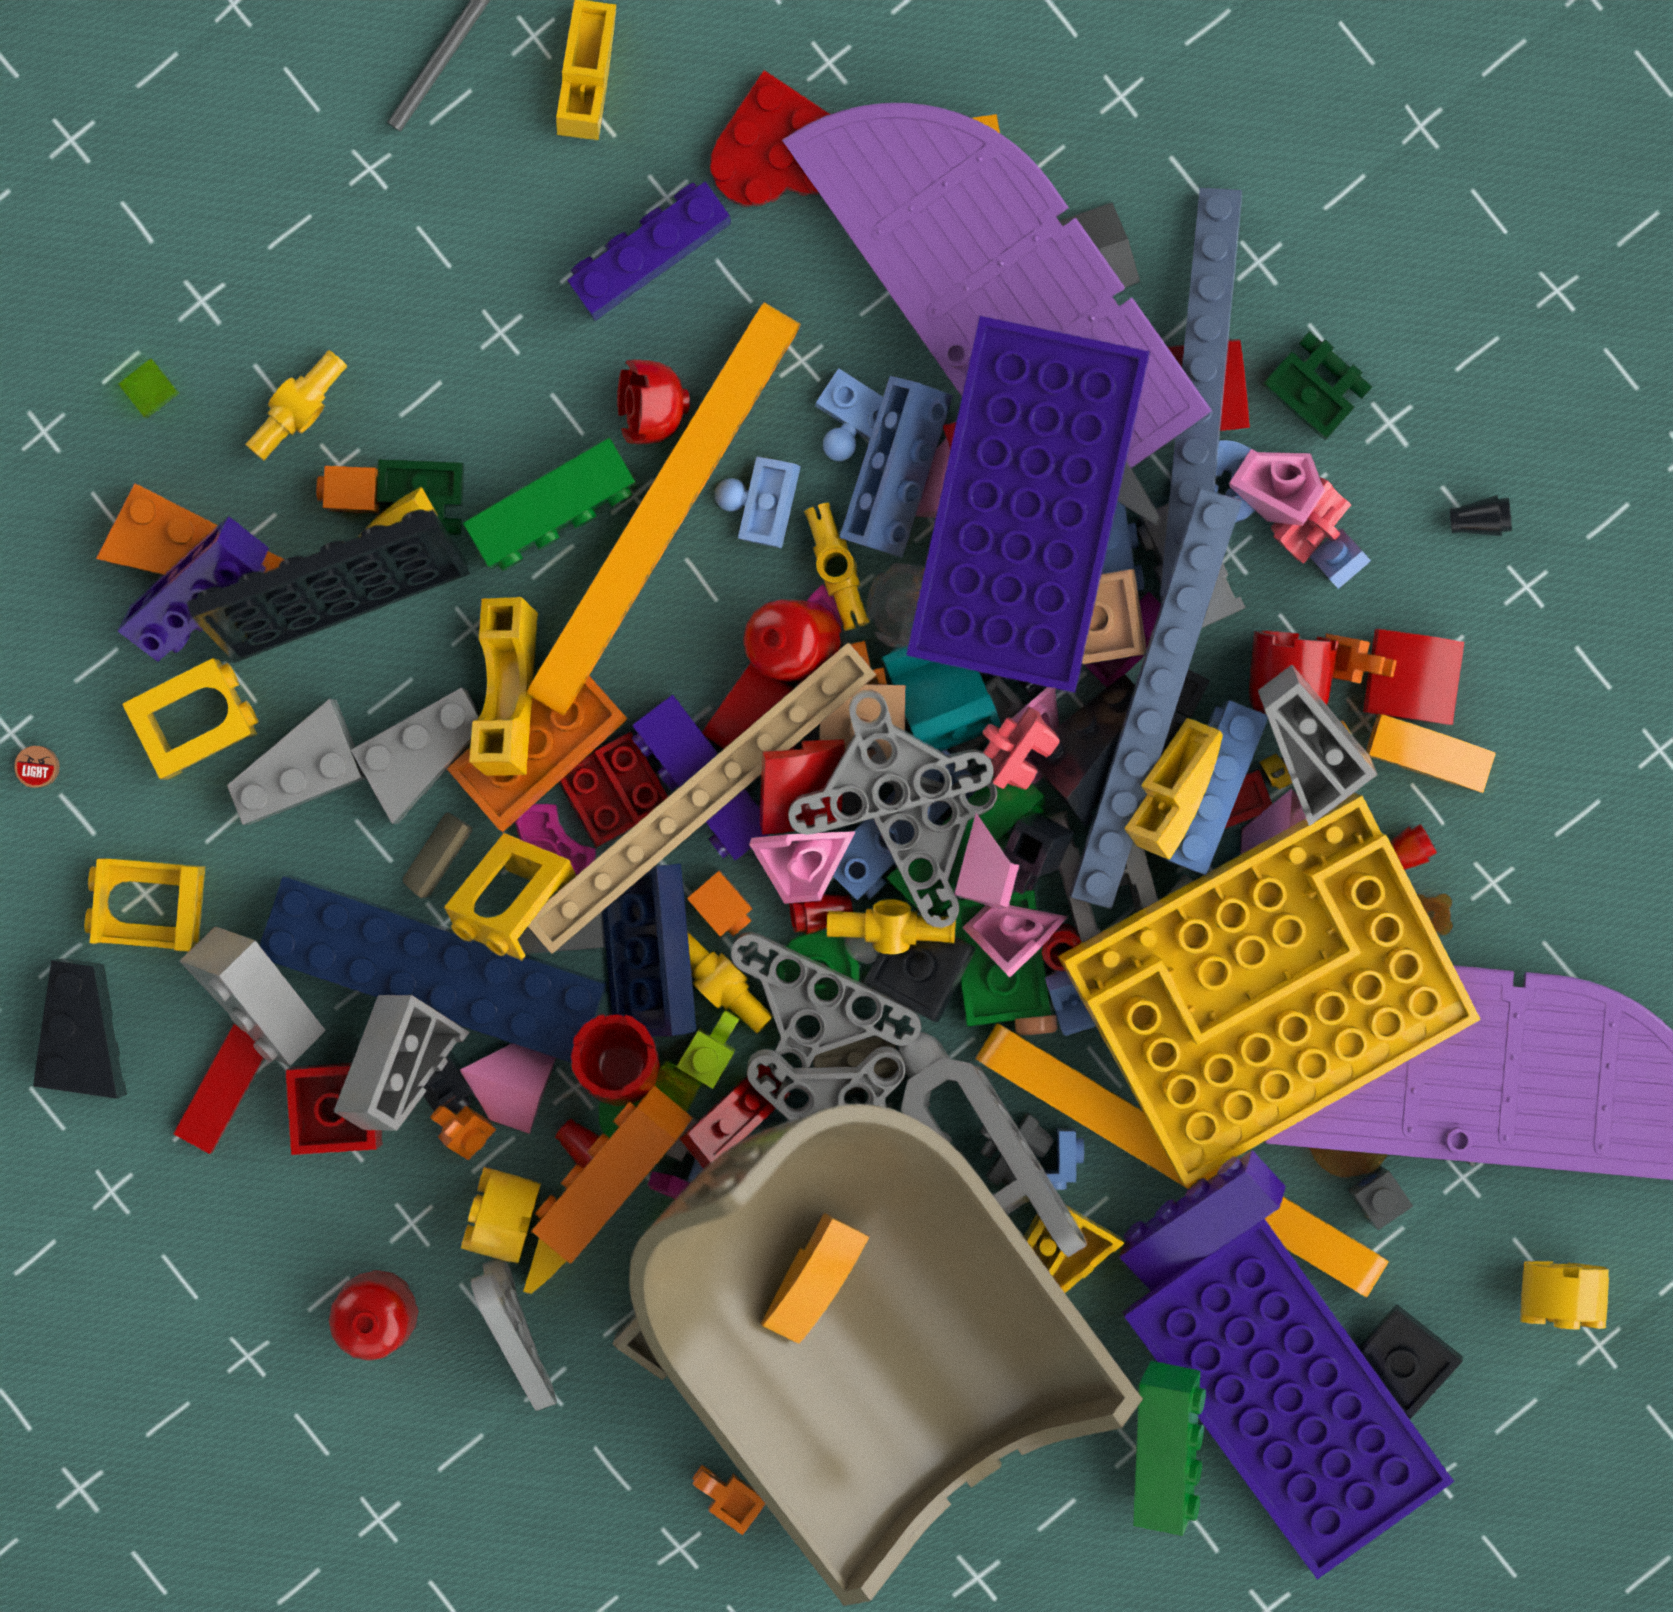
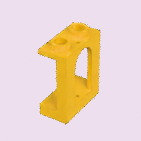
(235, 727)
(107, 929)
(500, 933)

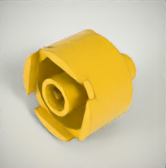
(501, 1215)
(1564, 1294)

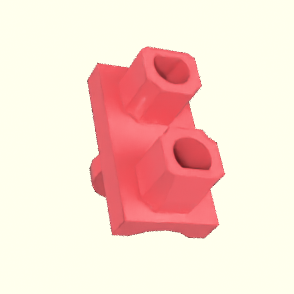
(1303, 540)
(1012, 744)

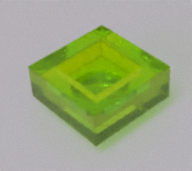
(148, 388)
(677, 1085)

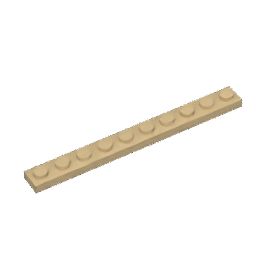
(699, 798)

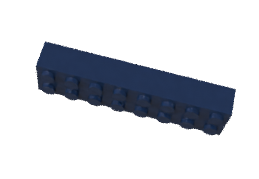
(404, 955)

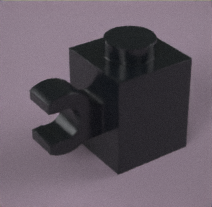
(1037, 848)
(448, 1087)

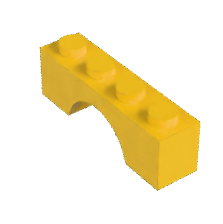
(503, 726)

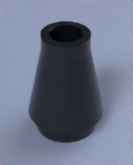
(1482, 517)

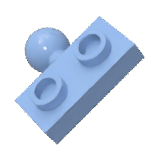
(854, 408)
(765, 503)

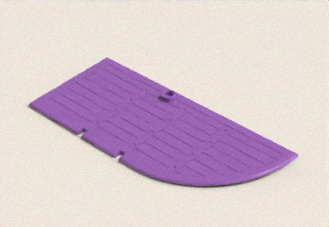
(971, 231)
(1542, 1081)

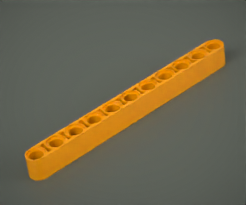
(663, 509)
(1131, 1131)

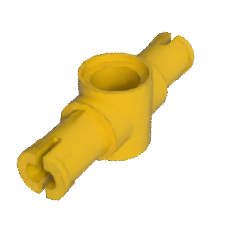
(296, 405)
(845, 586)
(888, 927)
(725, 985)

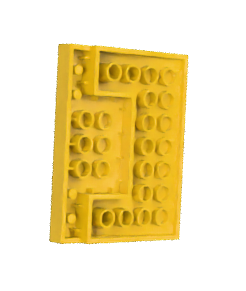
(1270, 987)

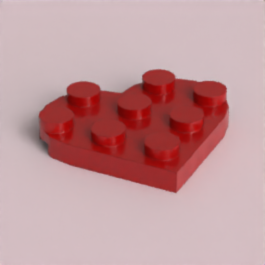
(750, 157)

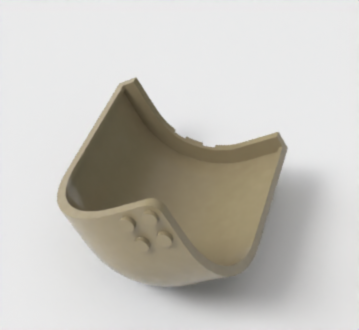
(915, 1373)

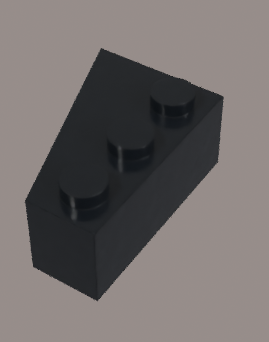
(1086, 749)
(78, 1033)

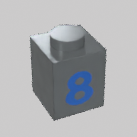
(1380, 1198)

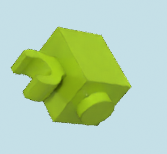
(709, 1052)

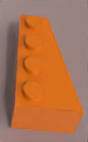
(157, 534)
(612, 1173)

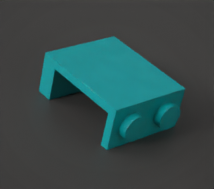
(941, 700)

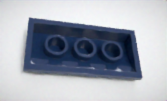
(651, 953)

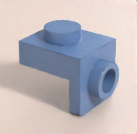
(1340, 559)
(1068, 1005)
(1069, 1152)

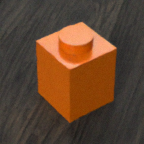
(348, 489)
(721, 905)

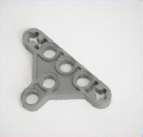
(864, 777)
(930, 841)
(797, 998)
(823, 1085)
(501, 1309)

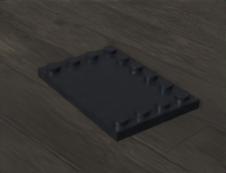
(329, 585)

